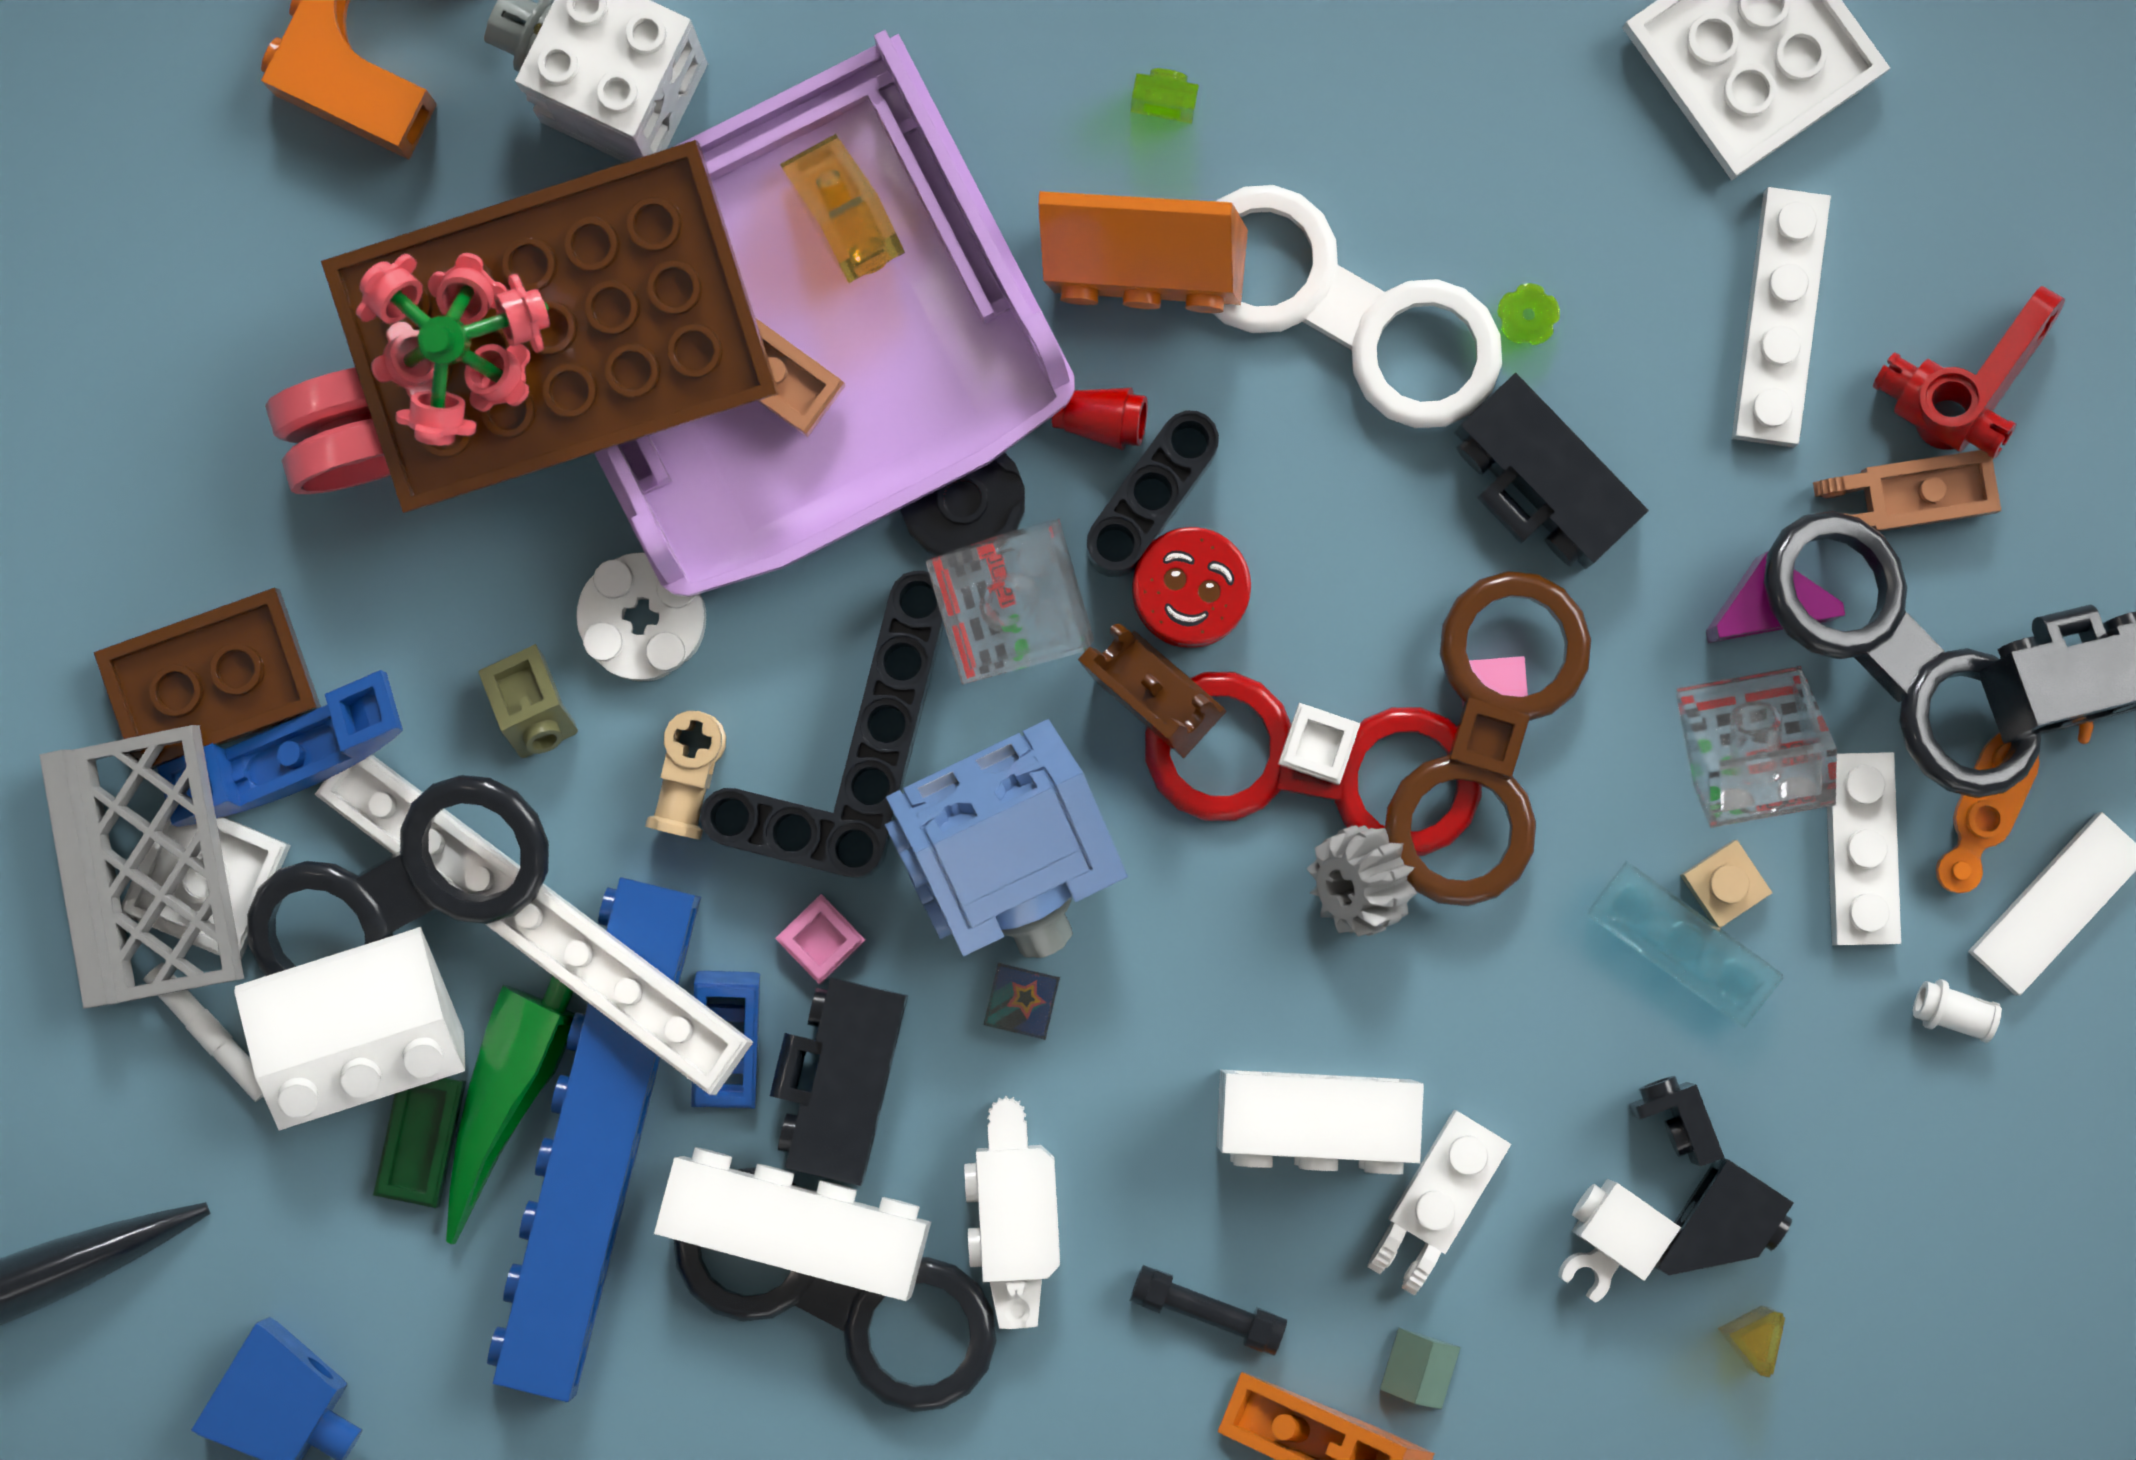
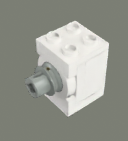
(602, 68)

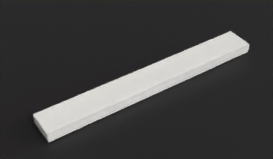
(551, 931)

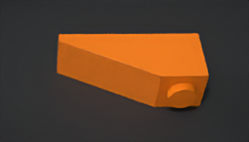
(1303, 1429)

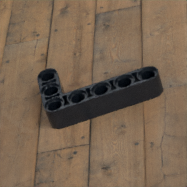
(864, 755)

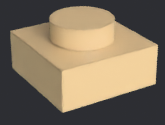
(1726, 883)

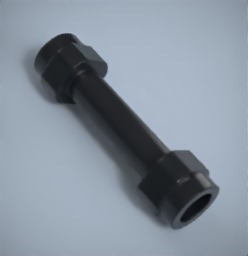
(1260, 1329)

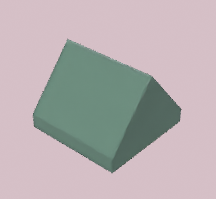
(1419, 1368)

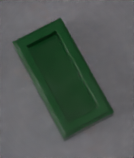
(420, 1142)

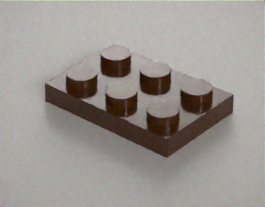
(216, 670)

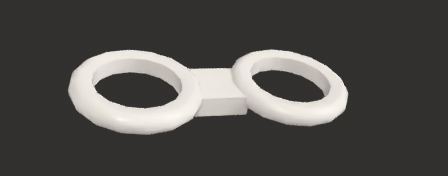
(1357, 313)

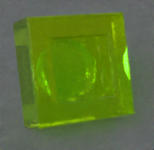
(1164, 95)

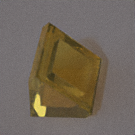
(1756, 1338)

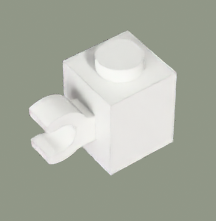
(1622, 1233)

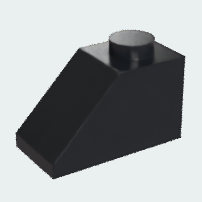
(1726, 1221)

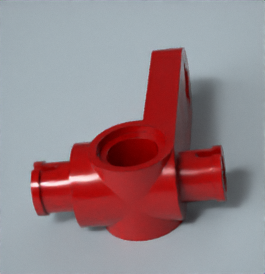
(1978, 394)

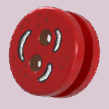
(1191, 587)

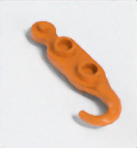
(1986, 819)

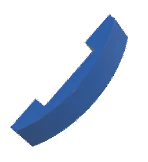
(297, 753)

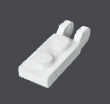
(1441, 1196)

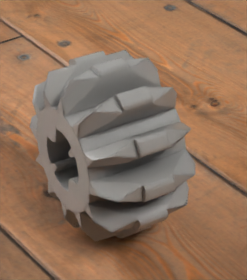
(1361, 880)

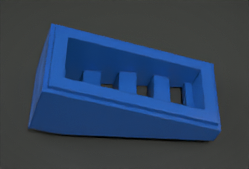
(737, 985)

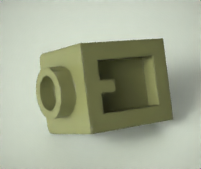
(527, 702)

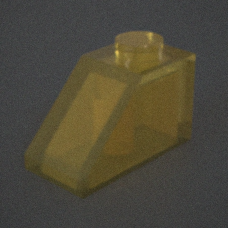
(843, 208)

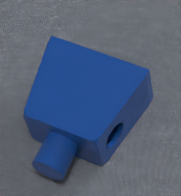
(278, 1401)

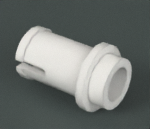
(1956, 1011)

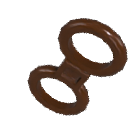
(1490, 735)

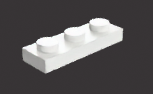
(1864, 851)

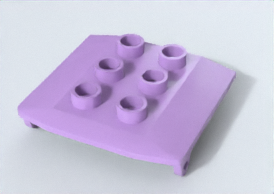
(934, 348)

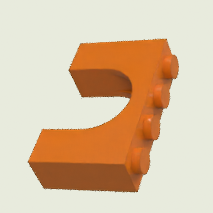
(324, 76)

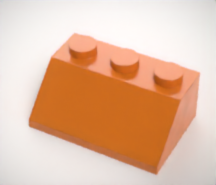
(1142, 250)

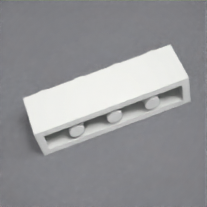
(793, 1226)

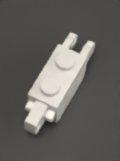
(1016, 1216)

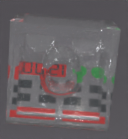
(1010, 602)
(1757, 747)

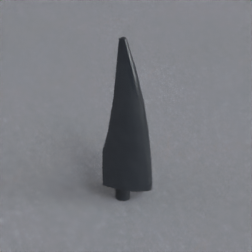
(72, 1262)

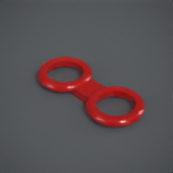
(1280, 778)

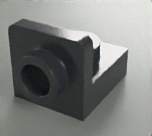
(1690, 1126)

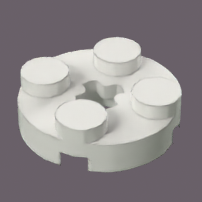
(611, 639)

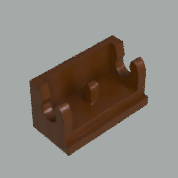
(1153, 689)

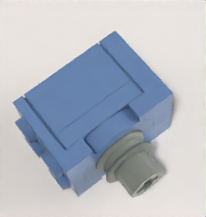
(1005, 843)

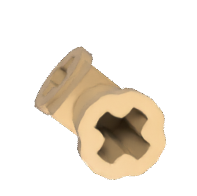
(686, 777)

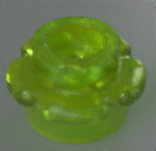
(1532, 331)

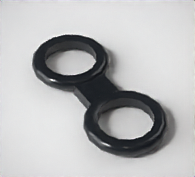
(1890, 649)
(408, 882)
(853, 1312)

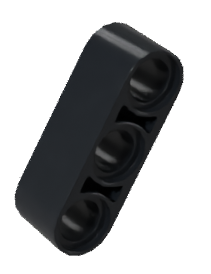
(1157, 463)

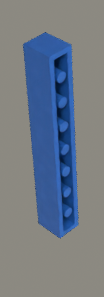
(587, 1163)

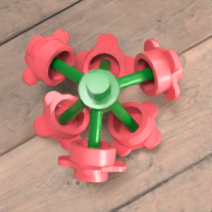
(418, 356)

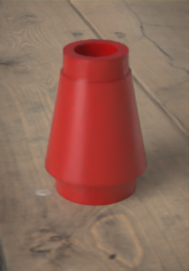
(1105, 416)

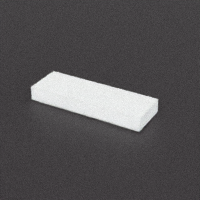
(2057, 904)

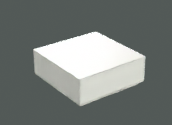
(1319, 743)

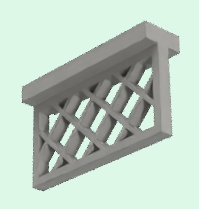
(90, 877)

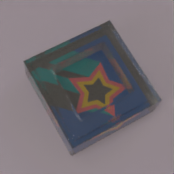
(1021, 1001)

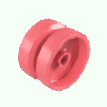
(332, 434)

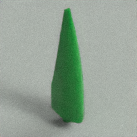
(511, 1069)

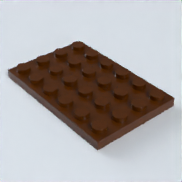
(639, 331)

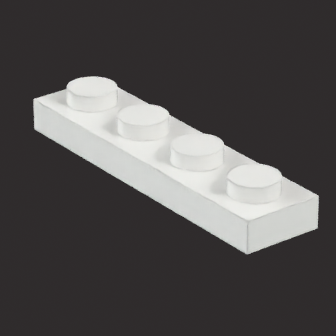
(1781, 317)

